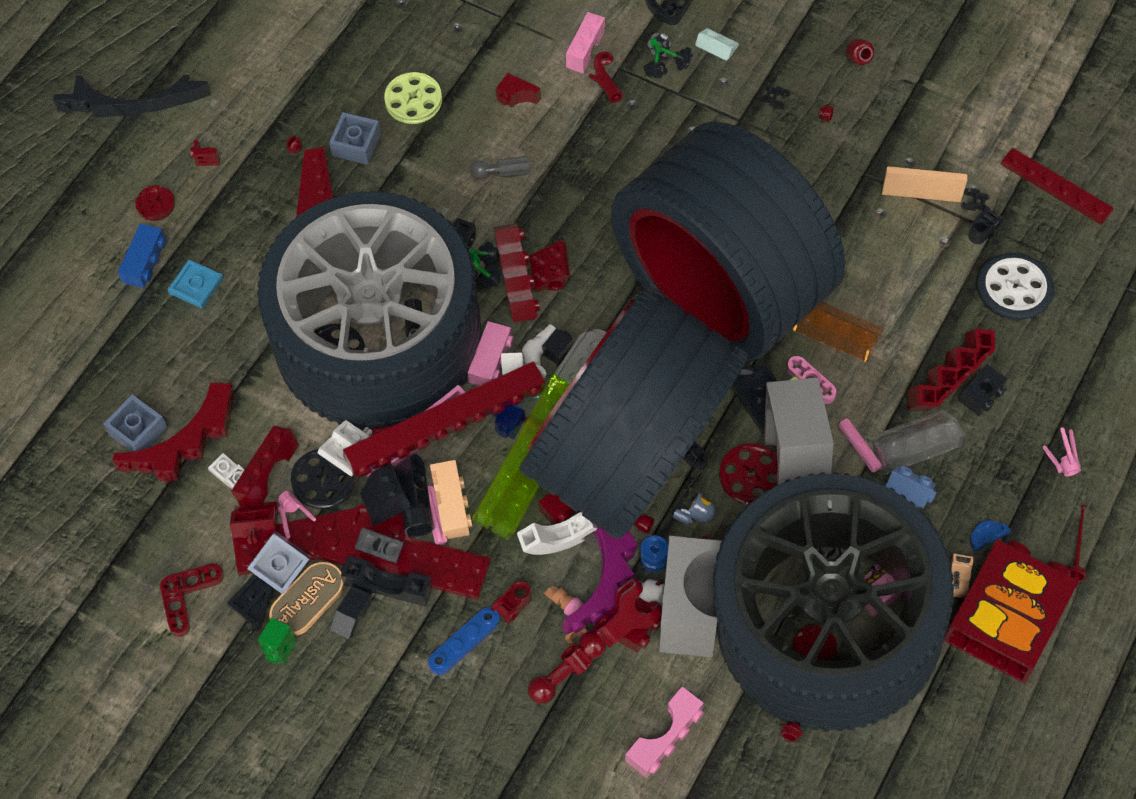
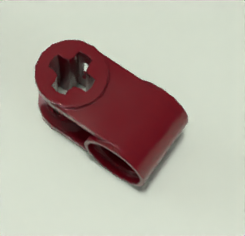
(509, 604)

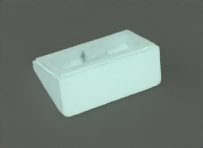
(716, 44)

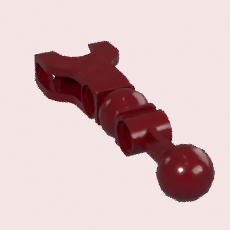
(593, 644)

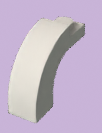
(554, 538)

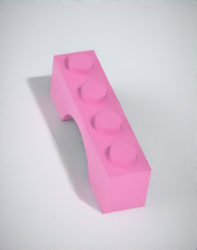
(647, 753)

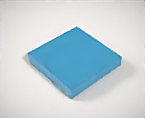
(195, 283)

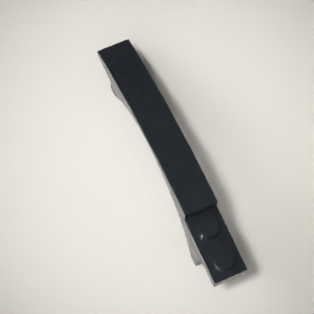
(87, 99)

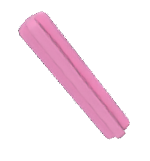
(860, 445)
(437, 532)

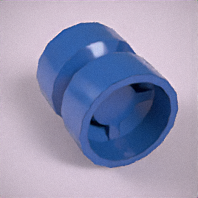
(654, 554)

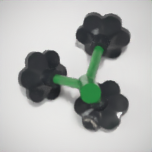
(659, 45)

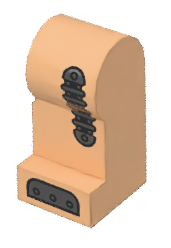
(961, 571)

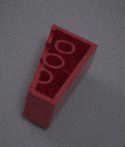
(315, 180)

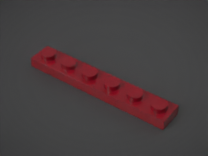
(1057, 186)

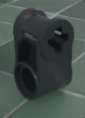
(984, 226)

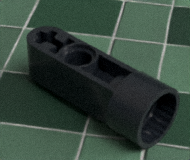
(419, 518)

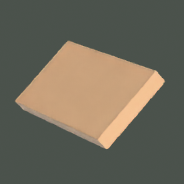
(924, 184)

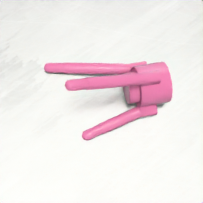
(1069, 464)
(290, 504)

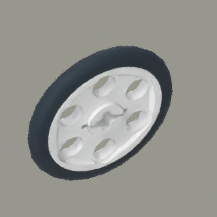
(1010, 262)

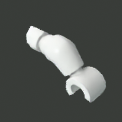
(533, 348)

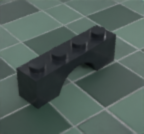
(408, 587)

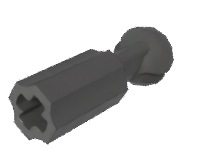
(503, 167)

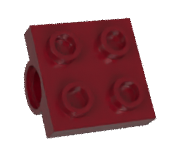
(550, 267)

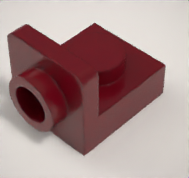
(204, 156)

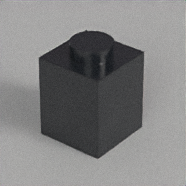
(557, 346)

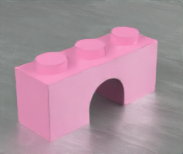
(588, 34)

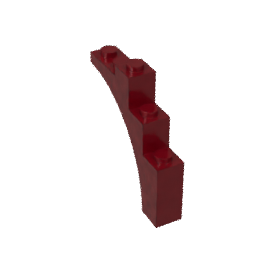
(188, 443)

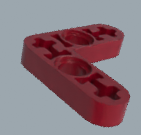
(178, 592)

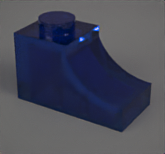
(509, 421)

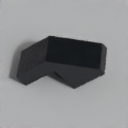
(349, 611)

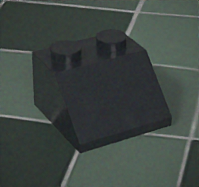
(384, 495)

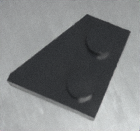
(252, 601)

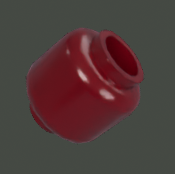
(860, 51)

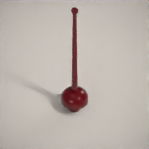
(1077, 571)

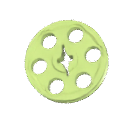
(411, 91)

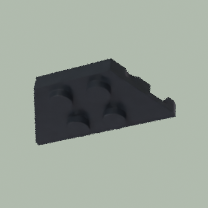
(751, 391)

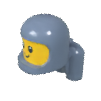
(700, 510)

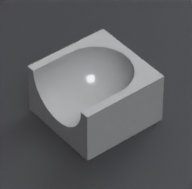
(798, 427)
(688, 598)

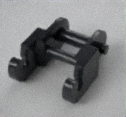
(776, 92)
(976, 195)

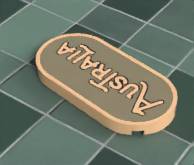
(308, 597)

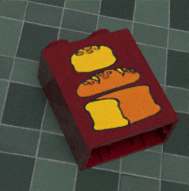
(1011, 610)

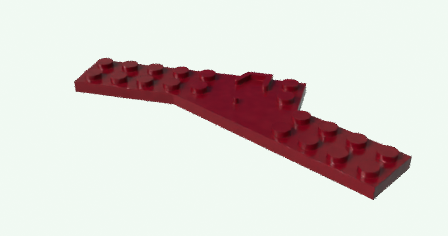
(335, 538)

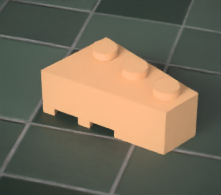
(450, 499)

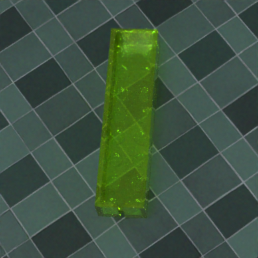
(510, 489)

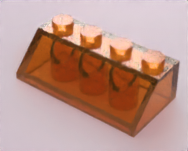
(841, 331)

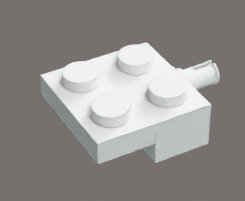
(342, 437)

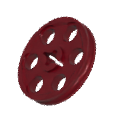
(743, 466)

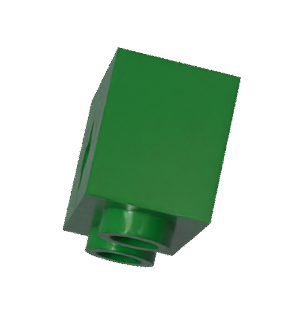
(277, 641)

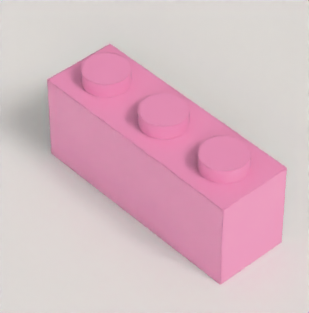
(487, 359)

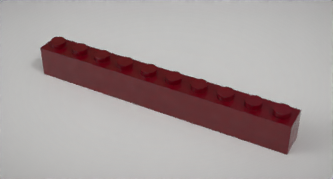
(444, 419)

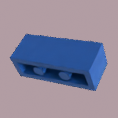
(142, 255)

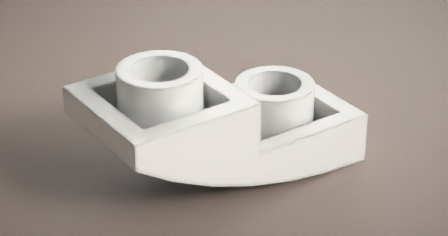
(226, 470)

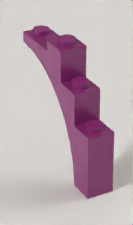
(613, 575)

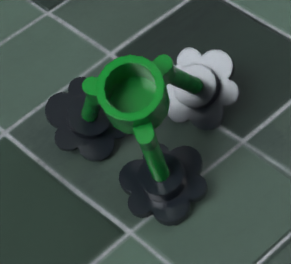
(487, 254)

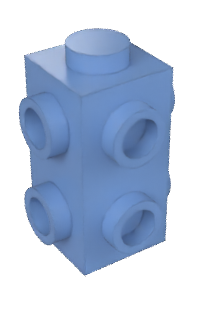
(915, 488)

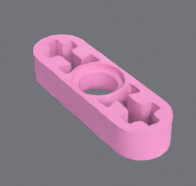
(811, 371)

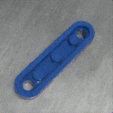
(463, 641)

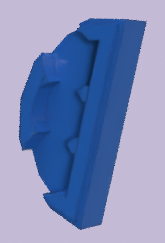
(987, 533)

